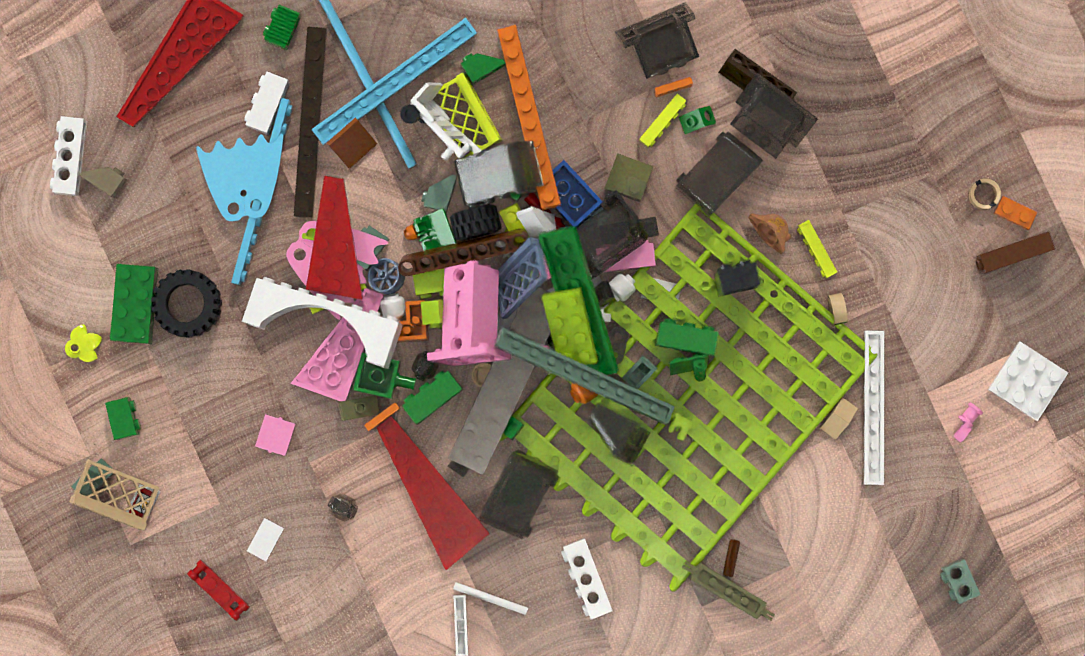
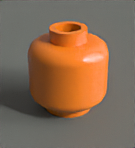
(581, 394)

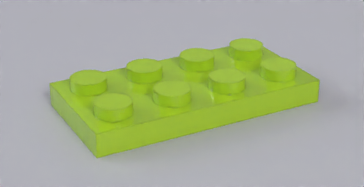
(570, 325)

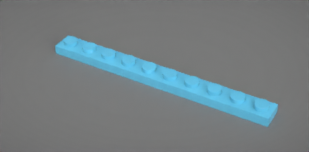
(395, 80)
(250, 237)

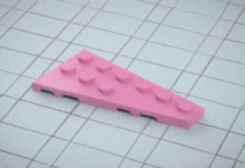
(338, 357)

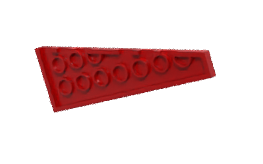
(189, 39)
(443, 513)

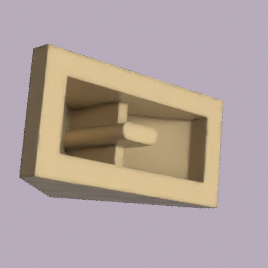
(839, 418)

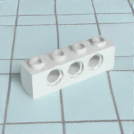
(74, 165)
(590, 609)

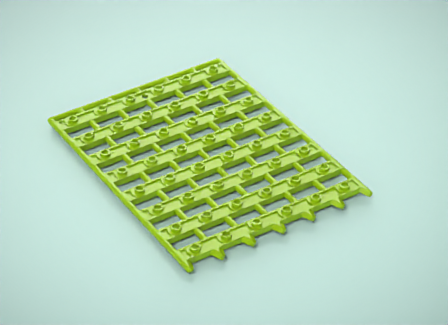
(757, 431)

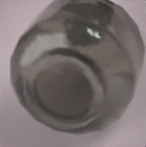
(422, 368)
(343, 507)

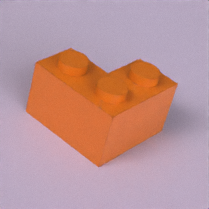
(412, 328)

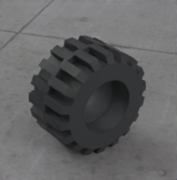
(475, 222)

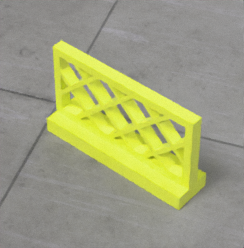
(477, 108)

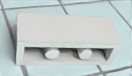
(266, 102)

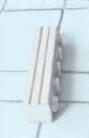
(460, 625)

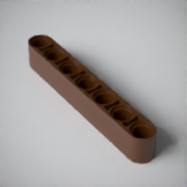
(455, 258)

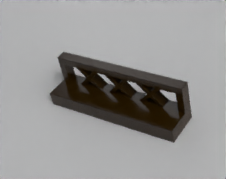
(741, 75)

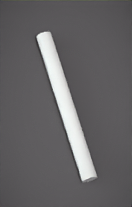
(490, 598)

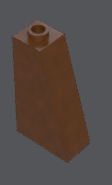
(1015, 252)

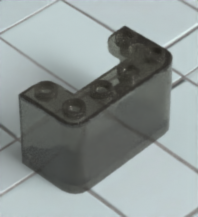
(498, 173)

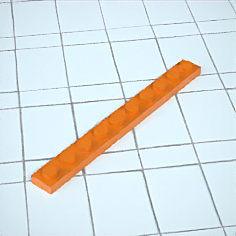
(528, 112)

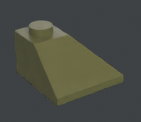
(628, 177)

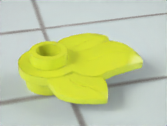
(85, 342)

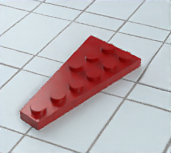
(333, 255)

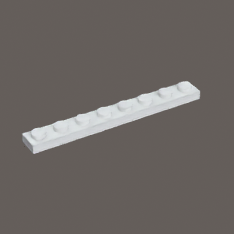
(874, 409)

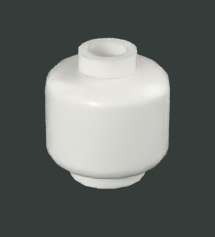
(622, 287)
(393, 306)

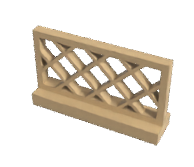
(110, 511)

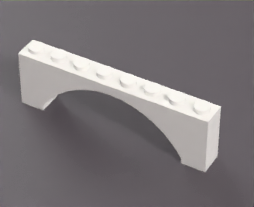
(273, 300)

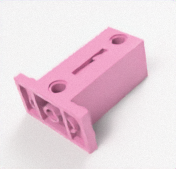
(469, 316)

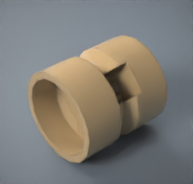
(480, 373)

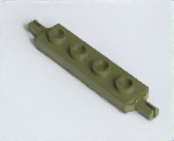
(728, 590)

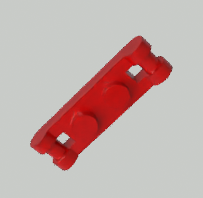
(218, 590)

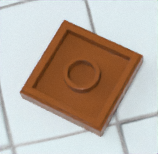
(352, 143)

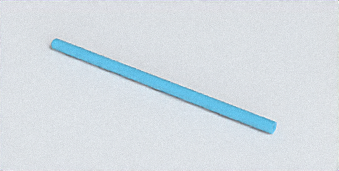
(367, 81)

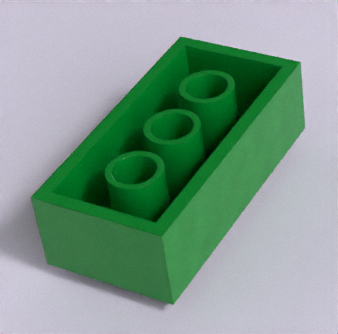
(132, 304)

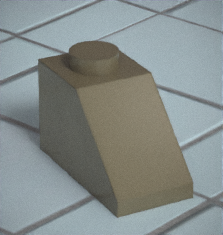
(105, 179)

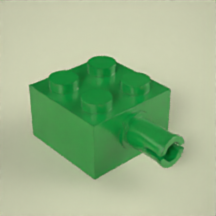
(380, 380)

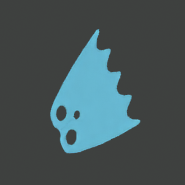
(240, 169)

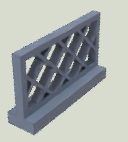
(513, 270)

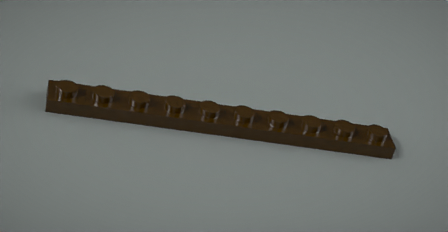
(309, 119)

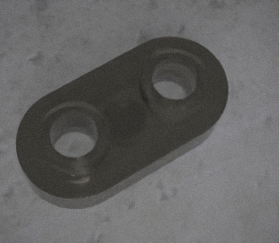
(618, 345)

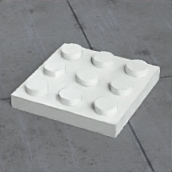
(1028, 381)

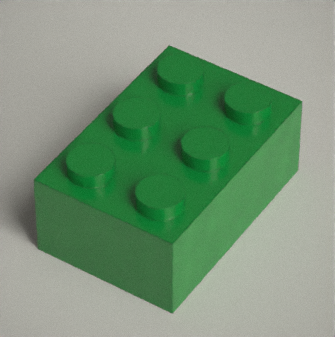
(687, 337)
(431, 396)

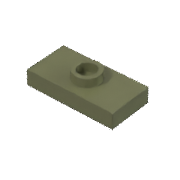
(358, 408)

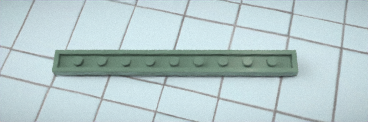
(584, 376)

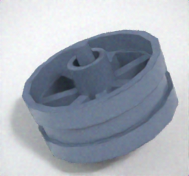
(386, 276)

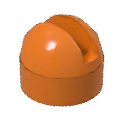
(410, 233)

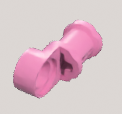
(967, 418)

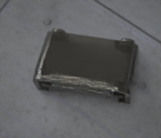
(718, 173)
(610, 234)
(518, 494)

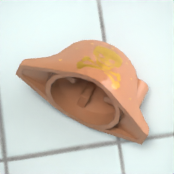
(772, 230)

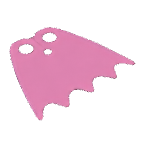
(364, 249)

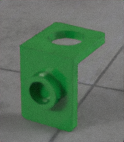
(696, 119)

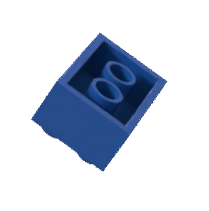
(575, 195)

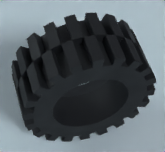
(204, 320)

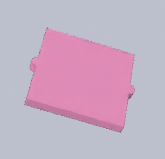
(275, 435)

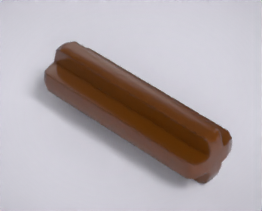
(731, 558)

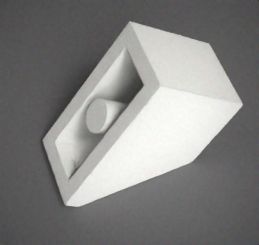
(536, 221)

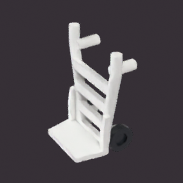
(426, 111)

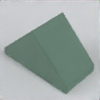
(639, 372)

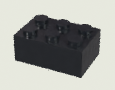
(736, 279)

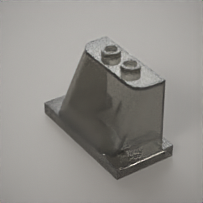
(661, 40)
(771, 117)
(620, 434)

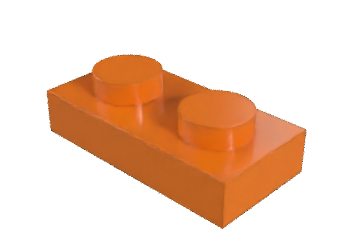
(1015, 212)

